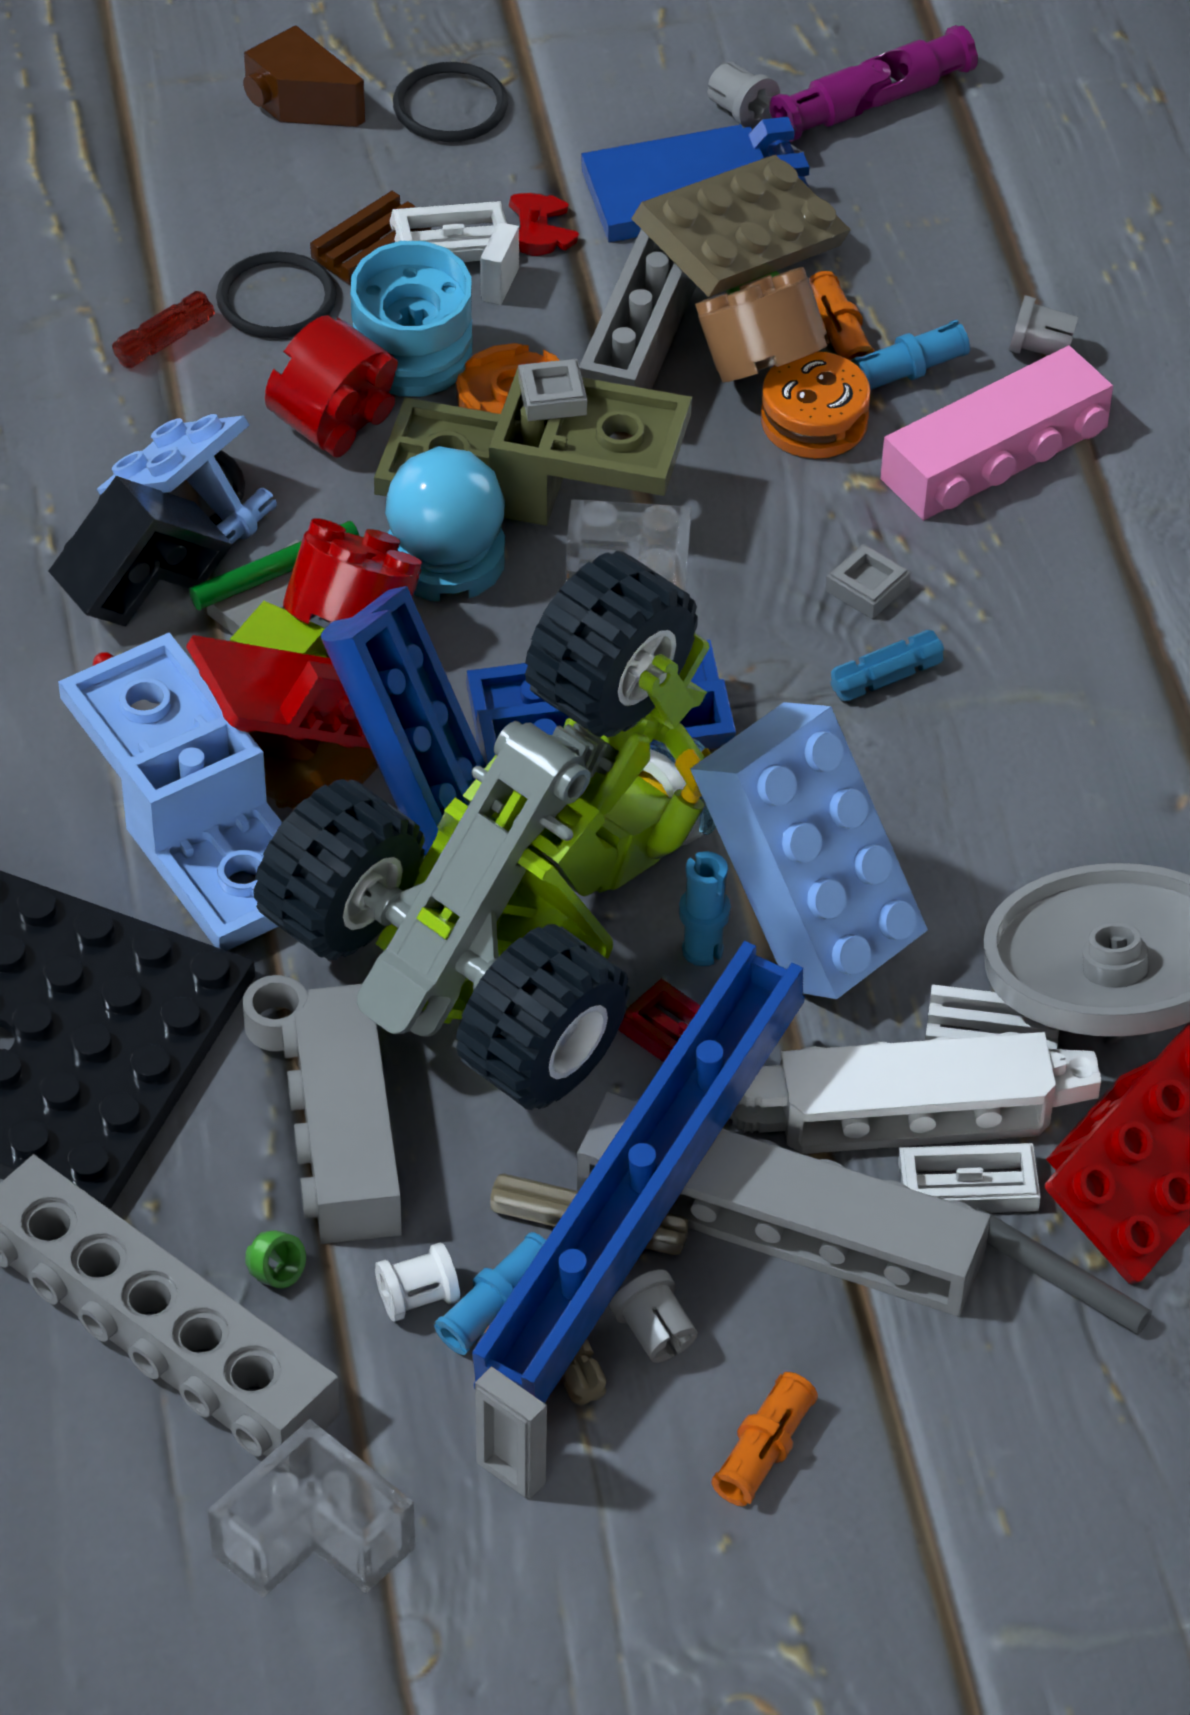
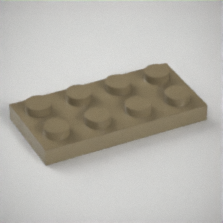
(741, 224)

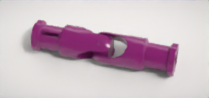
(869, 83)

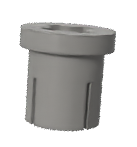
(742, 93)
(1042, 328)
(654, 1314)

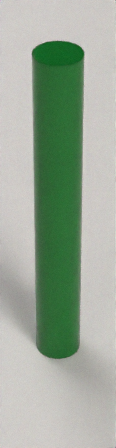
(250, 574)

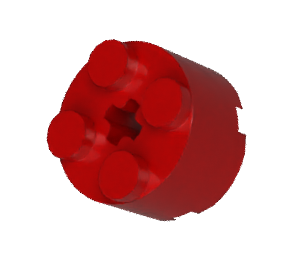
(332, 384)
(345, 572)

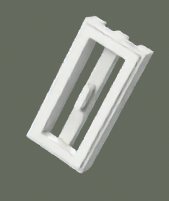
(465, 242)
(978, 1011)
(988, 1190)

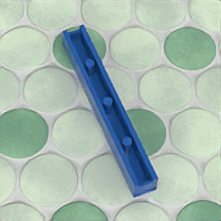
(641, 1174)

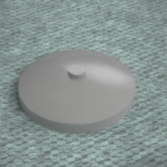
(1095, 949)

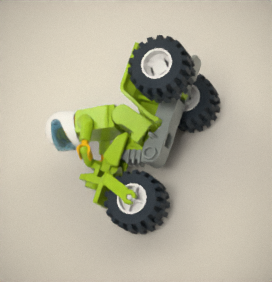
(491, 909)

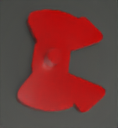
(535, 234)

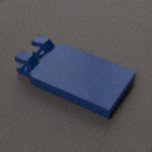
(640, 171)

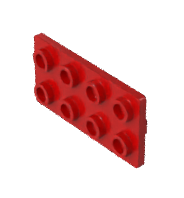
(277, 691)
(1129, 1164)

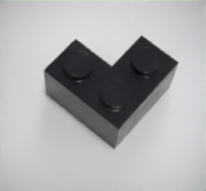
(131, 544)

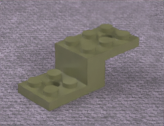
(538, 454)

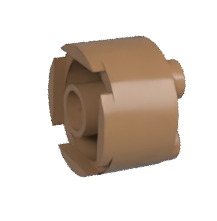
(762, 324)

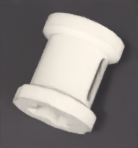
(417, 1282)

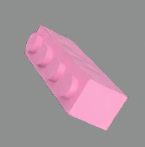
(996, 432)

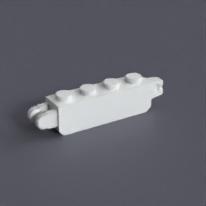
(916, 1092)

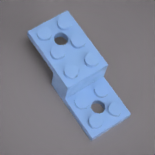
(186, 781)

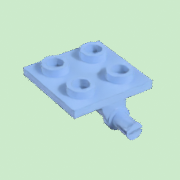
(187, 453)

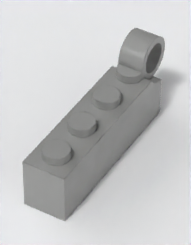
(343, 1104)

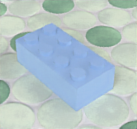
(809, 847)

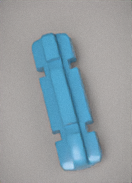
(887, 665)

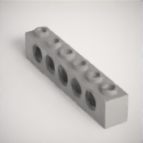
(192, 1312)

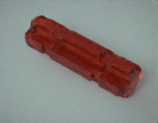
(163, 329)

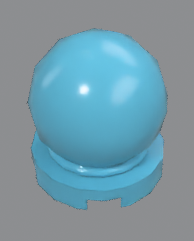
(451, 518)

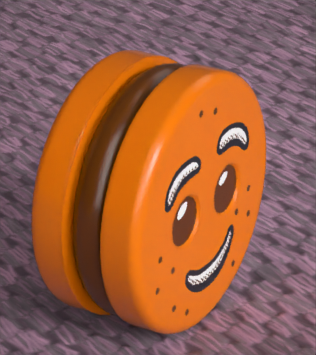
(816, 405)

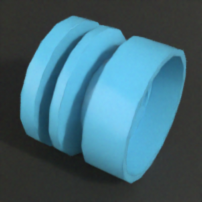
(418, 309)

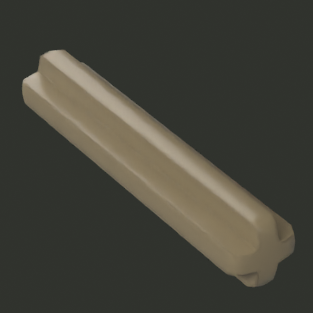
(548, 1202)

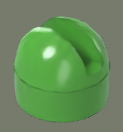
(283, 1249)

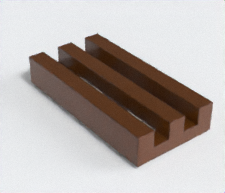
(358, 233)

